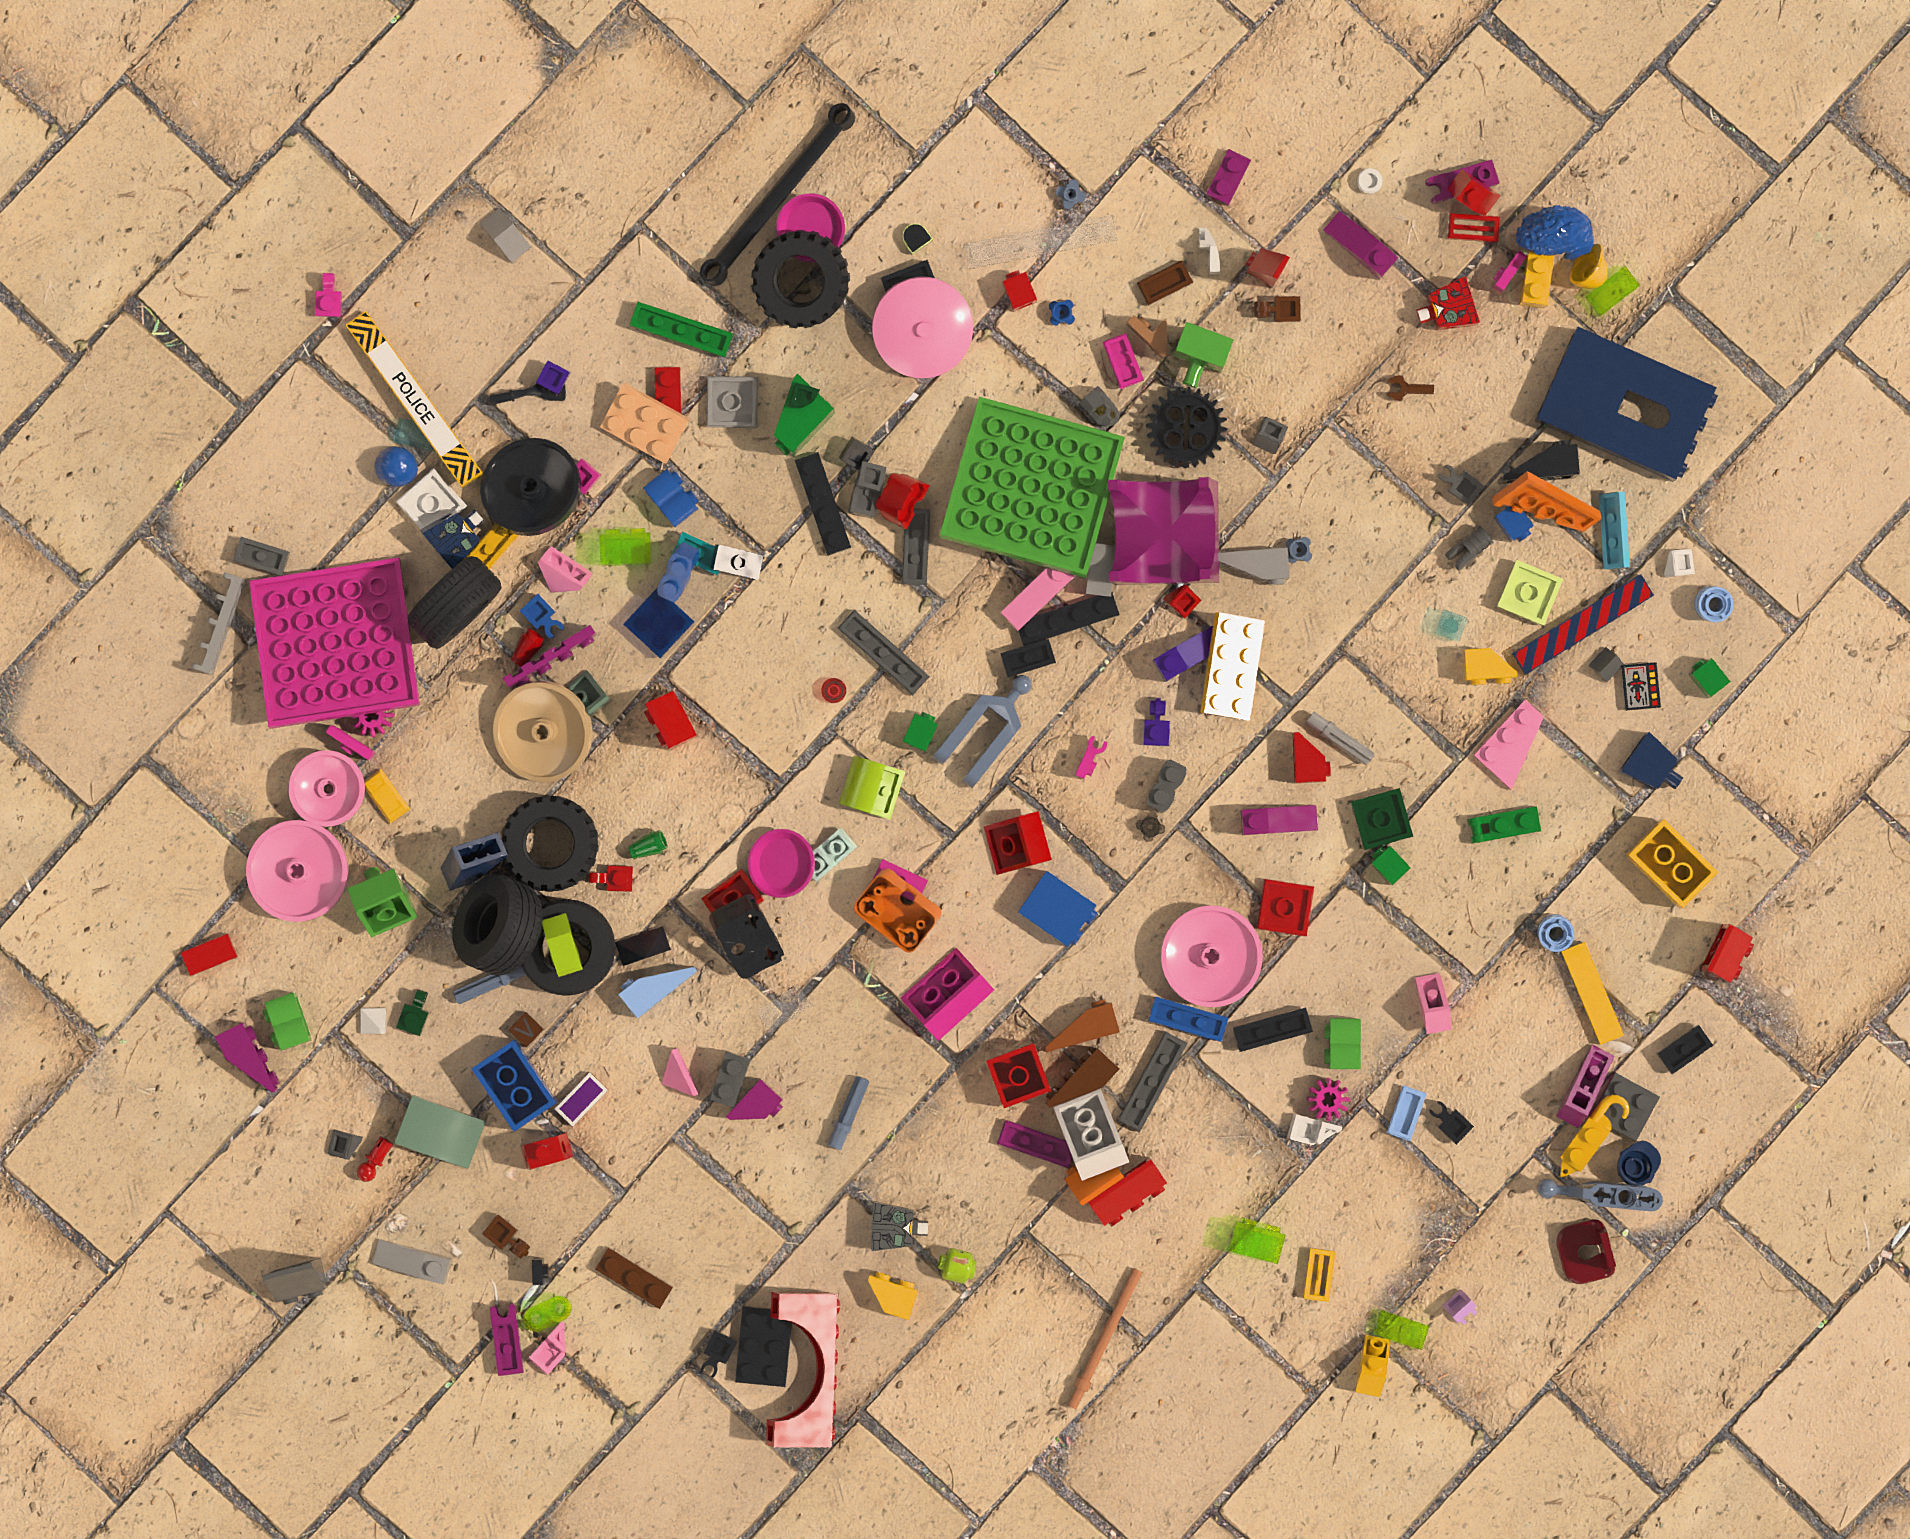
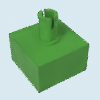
(1202, 350)
(381, 901)

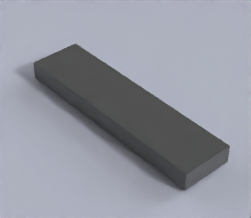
(883, 652)
(1152, 1081)

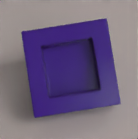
(553, 377)

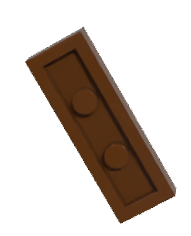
(634, 1278)

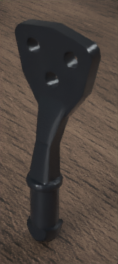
(536, 390)

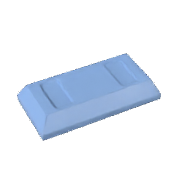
(1406, 1113)

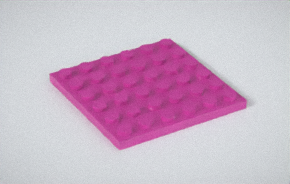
(334, 643)

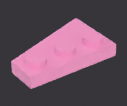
(1510, 743)

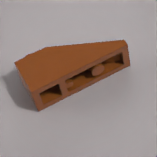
(1090, 1025)

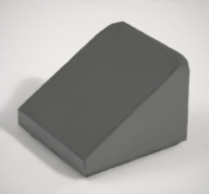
(1270, 435)

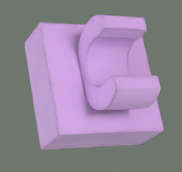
(1460, 1306)

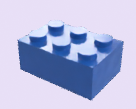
(514, 1085)

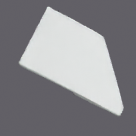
(1207, 242)
(1310, 1130)

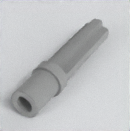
(1328, 730)

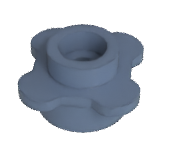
(1068, 201)
(1292, 546)

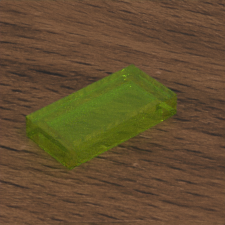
(1612, 291)
(1401, 1329)

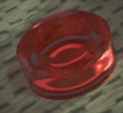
(833, 690)

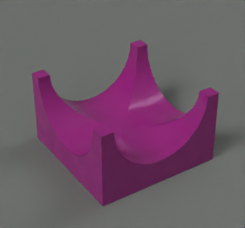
(1165, 532)

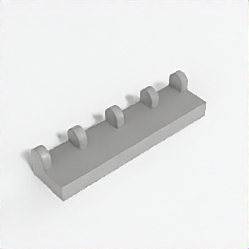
(222, 624)

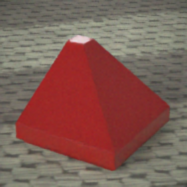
(1182, 600)

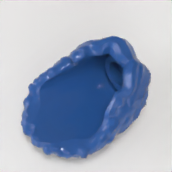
(1556, 232)

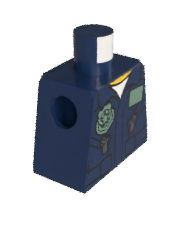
(453, 535)

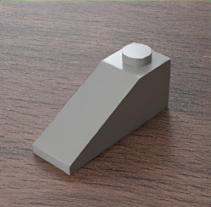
(1261, 564)
(412, 1261)

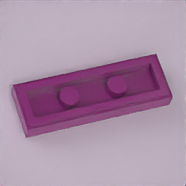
(1035, 1143)

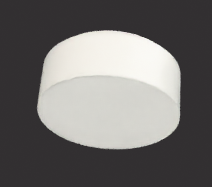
(1369, 181)

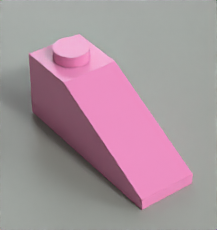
(1036, 596)

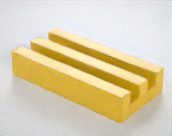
(1321, 1253)

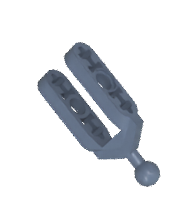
(1003, 707)
(1547, 1189)

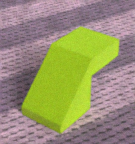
(562, 945)

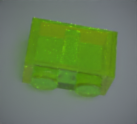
(625, 548)
(1257, 1241)

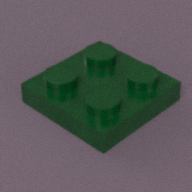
(1381, 819)

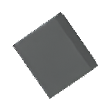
(1606, 664)

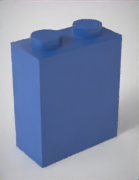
(1058, 909)

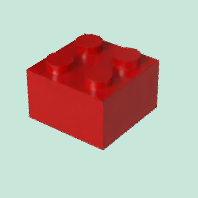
(1018, 1075)

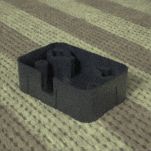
(735, 927)

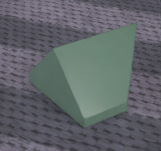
(589, 693)

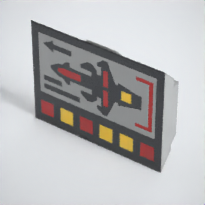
(1641, 686)

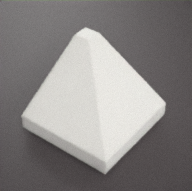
(1679, 563)
(373, 1020)

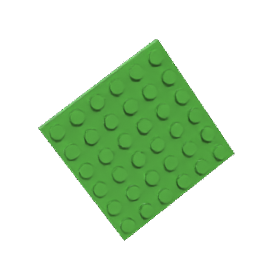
(1032, 487)

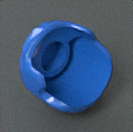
(395, 466)

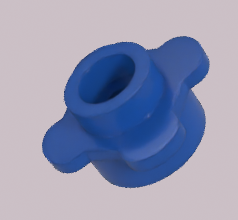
(1056, 307)

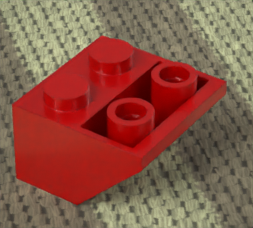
(670, 720)

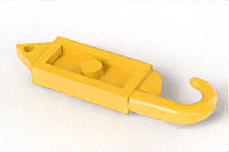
(1590, 1136)

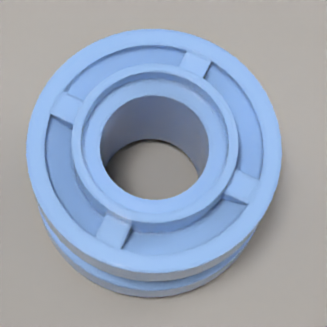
(1702, 600)
(1547, 924)

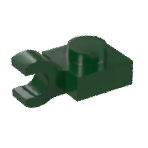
(413, 1016)

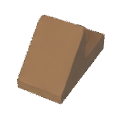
(1155, 340)

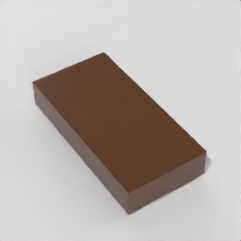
(1164, 282)

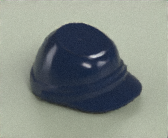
(1638, 1163)

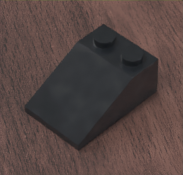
(1554, 463)

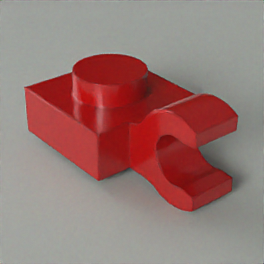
(617, 878)

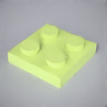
(1529, 592)

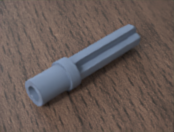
(485, 985)
(848, 1113)

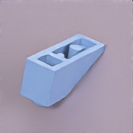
(648, 991)

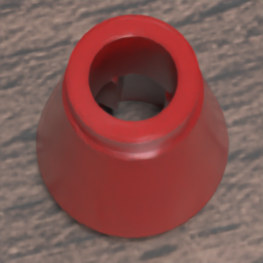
(527, 647)

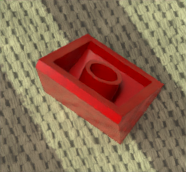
(730, 890)

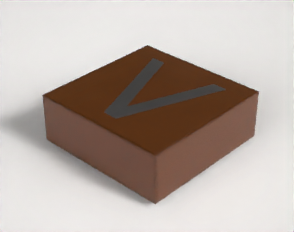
(526, 1029)

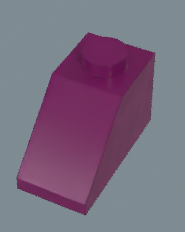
(757, 1103)

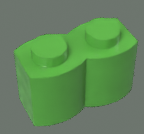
(287, 1021)
(1344, 1043)

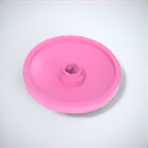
(922, 327)
(297, 871)
(1211, 956)

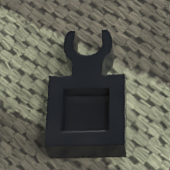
(1454, 1124)
(718, 1349)

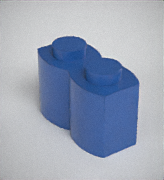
(671, 497)
(678, 572)

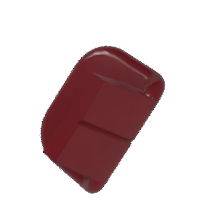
(1585, 1233)

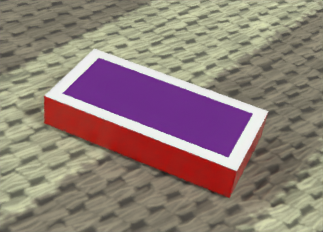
(581, 1099)

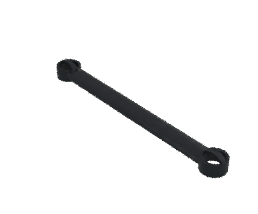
(777, 194)

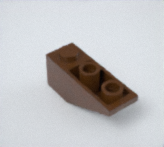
(1089, 1076)

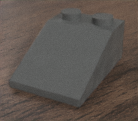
(296, 1280)

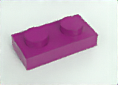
(1228, 177)

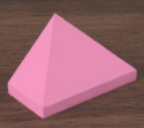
(562, 572)
(678, 1076)

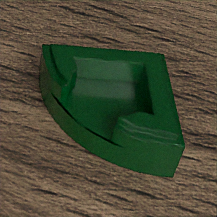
(802, 395)

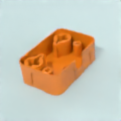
(893, 916)

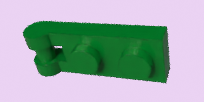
(1505, 824)

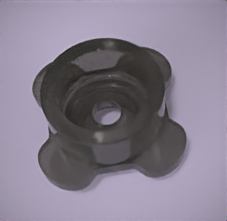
(1148, 834)

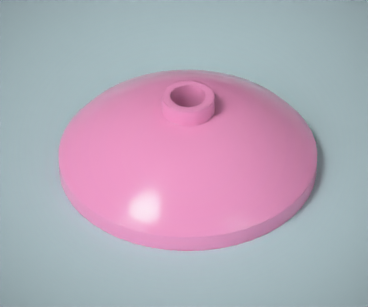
(308, 786)

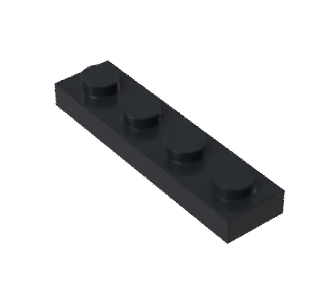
(822, 504)
(1068, 618)

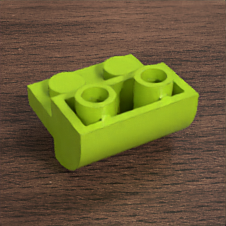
(871, 787)

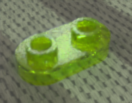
(548, 1314)

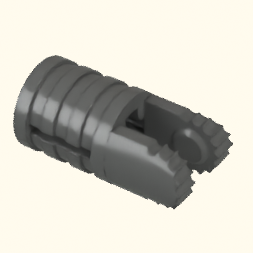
(1473, 544)

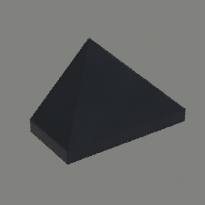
(643, 946)

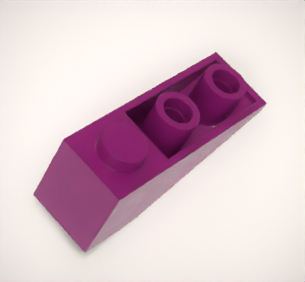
(242, 1051)

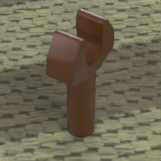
(1406, 388)

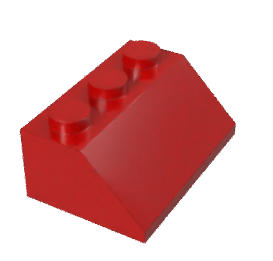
(1128, 1192)

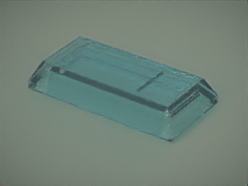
(409, 434)

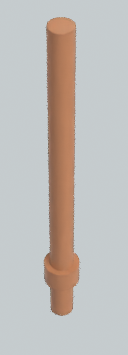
(1083, 1383)

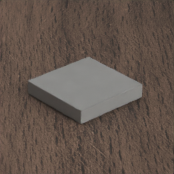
(732, 402)

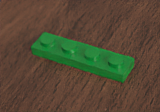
(681, 329)

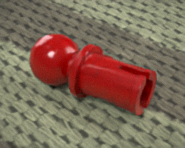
(366, 1171)

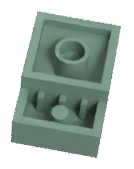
(440, 1131)

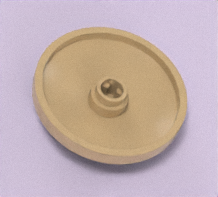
(542, 731)

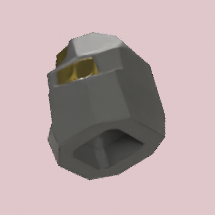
(1100, 408)

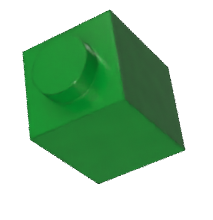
(1708, 677)
(921, 731)
(1389, 864)

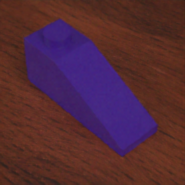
(1184, 655)

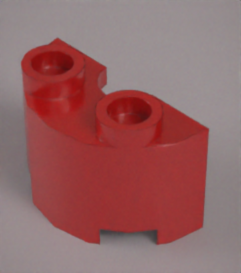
(899, 498)

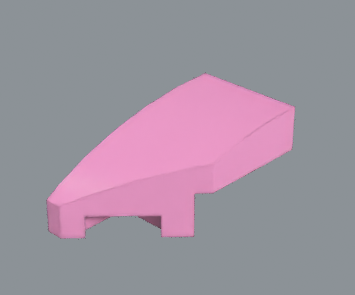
(550, 1351)

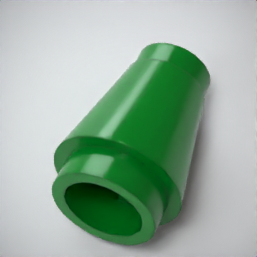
(648, 845)

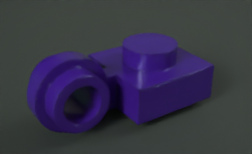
(1156, 731)

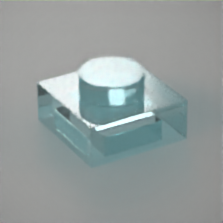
(1451, 625)

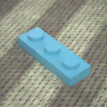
(1614, 530)

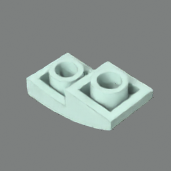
(832, 852)

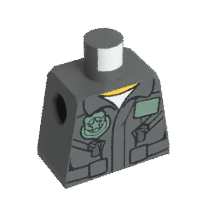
(894, 1227)

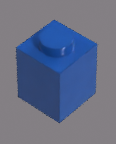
(1514, 524)

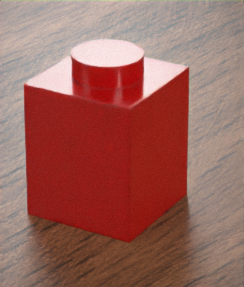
(1019, 290)

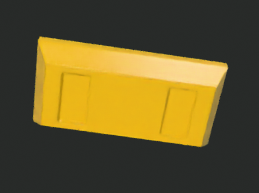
(385, 796)

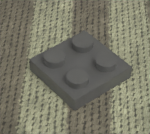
(1640, 1103)

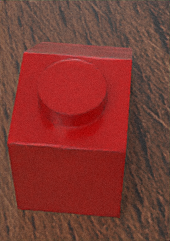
(1473, 193)
(1308, 761)

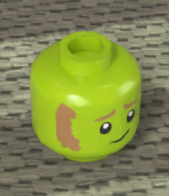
(957, 1265)

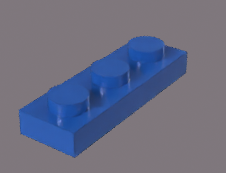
(1188, 1019)

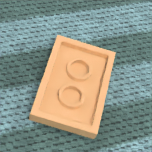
(645, 423)

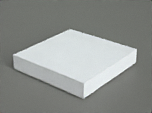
(430, 500)

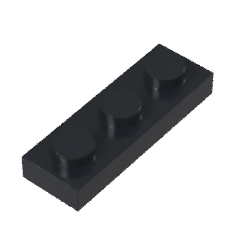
(1272, 1029)

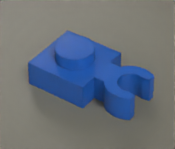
(540, 614)

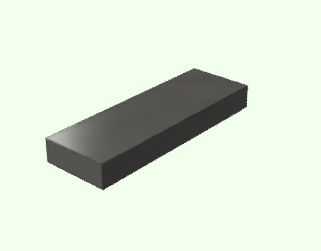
(916, 549)

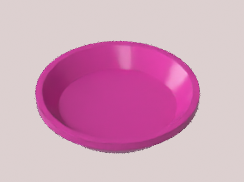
(812, 213)
(781, 863)

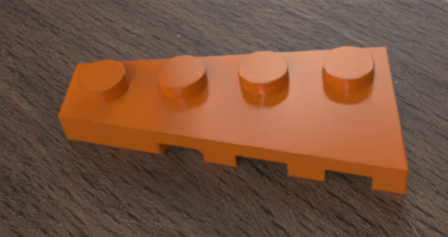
(1547, 501)

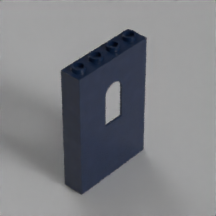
(1590, 392)

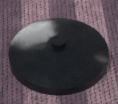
(530, 486)

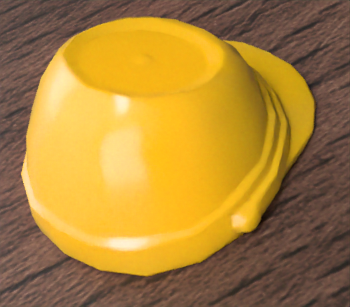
(1590, 269)

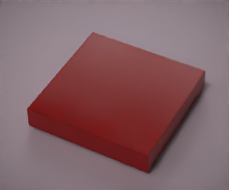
(1285, 907)

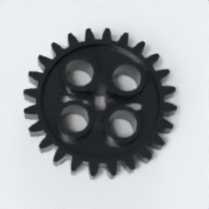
(1209, 429)

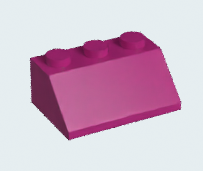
(947, 994)

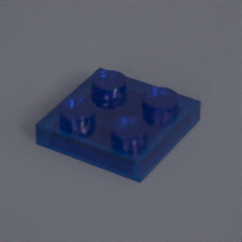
(658, 623)

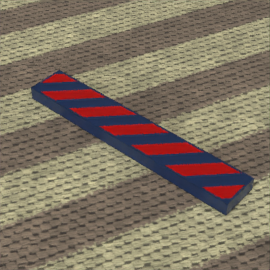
(1582, 624)

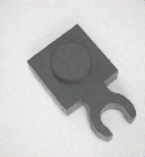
(1463, 486)

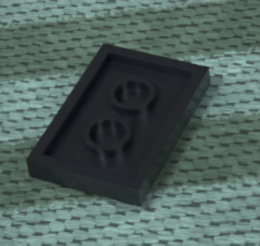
(763, 1348)

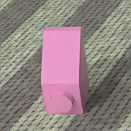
(1433, 1003)

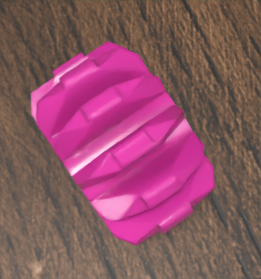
(374, 723)
(1319, 1096)

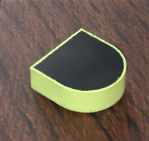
(916, 237)

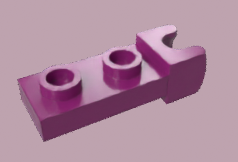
(1482, 171)
(507, 1341)

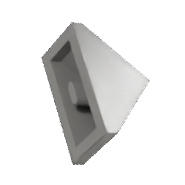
(505, 235)

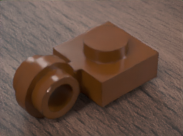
(1285, 309)
(502, 1232)

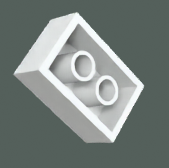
(1091, 1134)

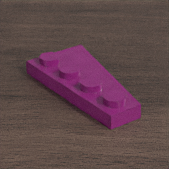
(582, 638)

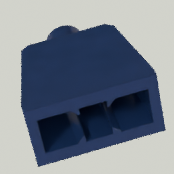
(1651, 764)

